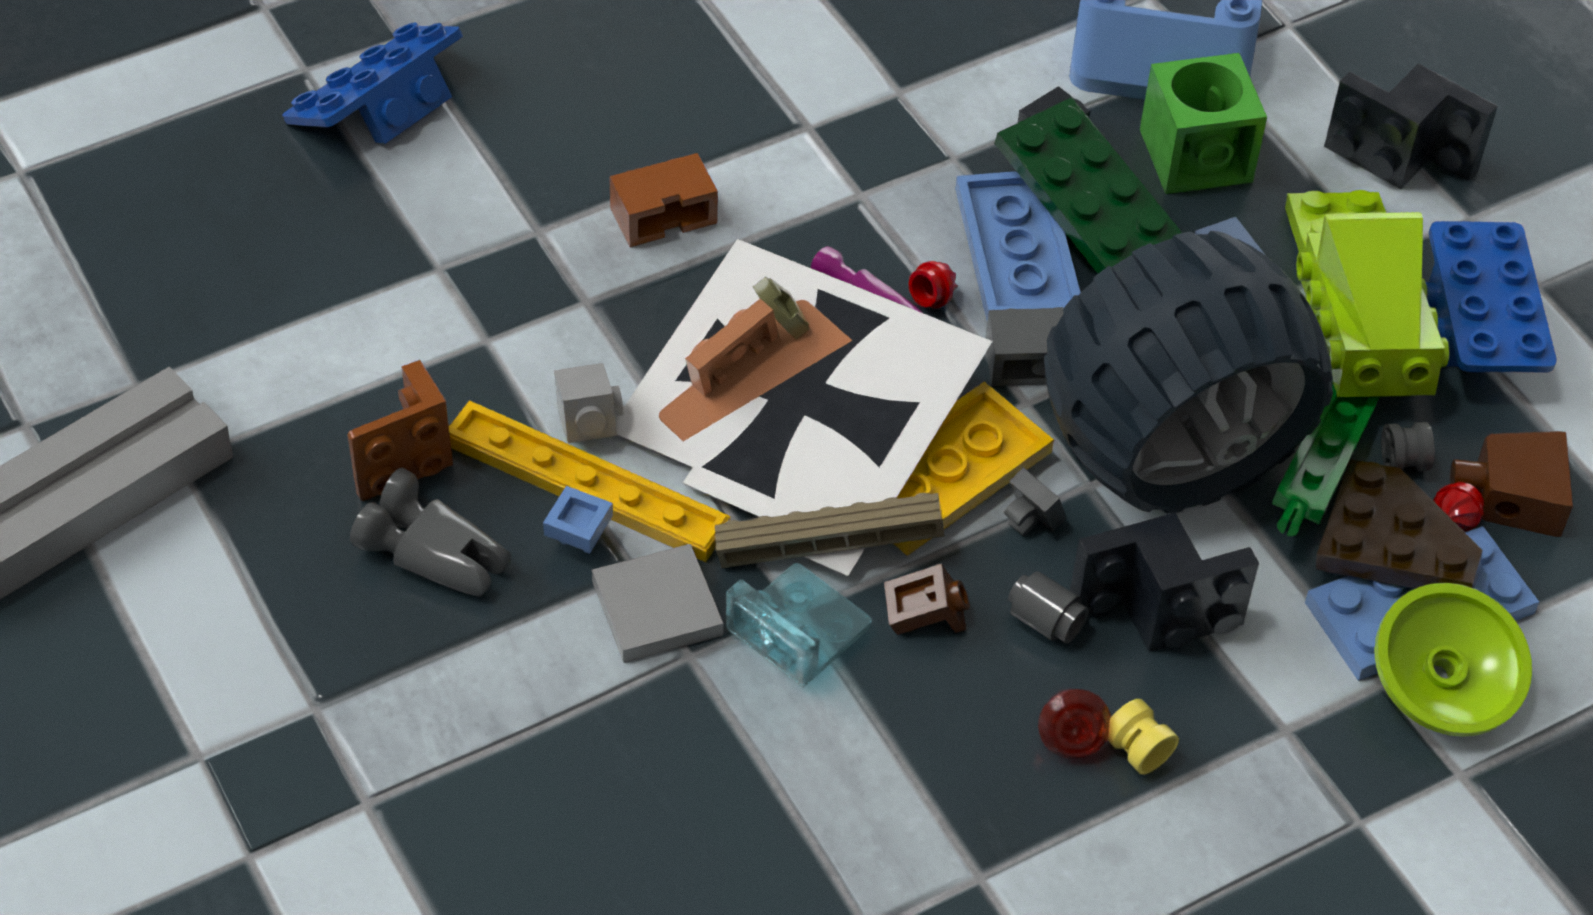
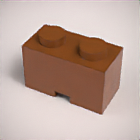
(663, 198)

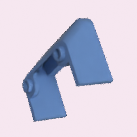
(1121, 42)

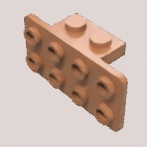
(745, 362)

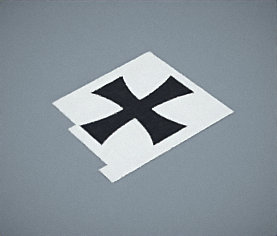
(831, 431)

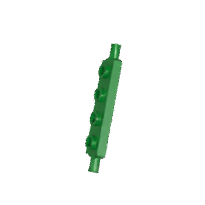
(1322, 461)

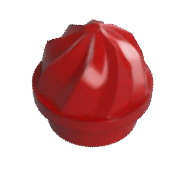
(932, 284)
(1461, 503)

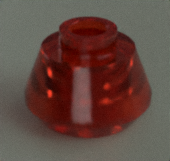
(1074, 723)

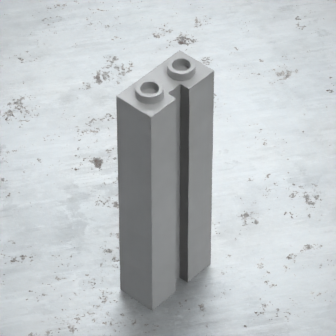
(103, 474)

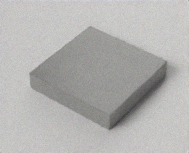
(657, 603)

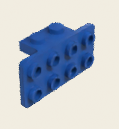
(389, 85)
(1488, 298)

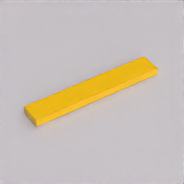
(555, 464)

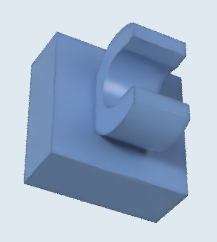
(578, 519)

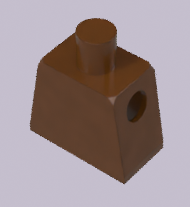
(1522, 480)

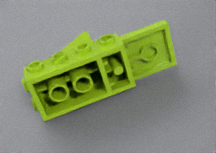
(1368, 292)

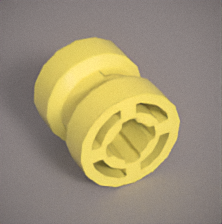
(1141, 736)

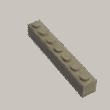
(829, 530)

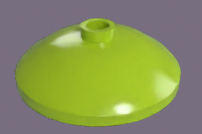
(1474, 644)

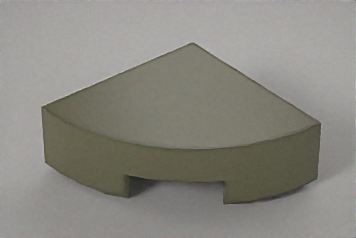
(784, 306)

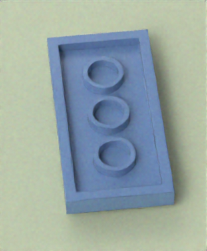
(1014, 244)
(1355, 606)

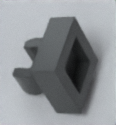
(1033, 504)

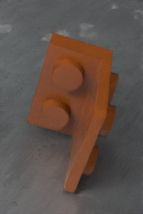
(406, 439)

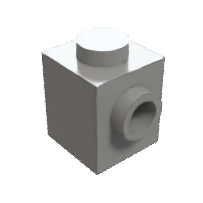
(587, 402)

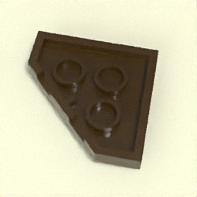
(1394, 533)

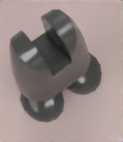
(436, 541)

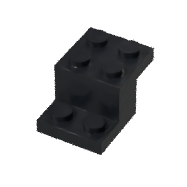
(1410, 125)
(1164, 581)

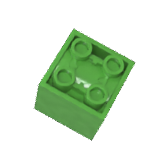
(1202, 123)

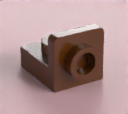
(925, 600)

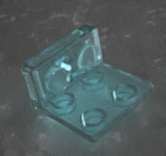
(795, 622)

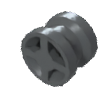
(1408, 446)

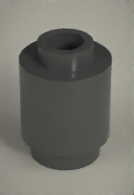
(1047, 607)

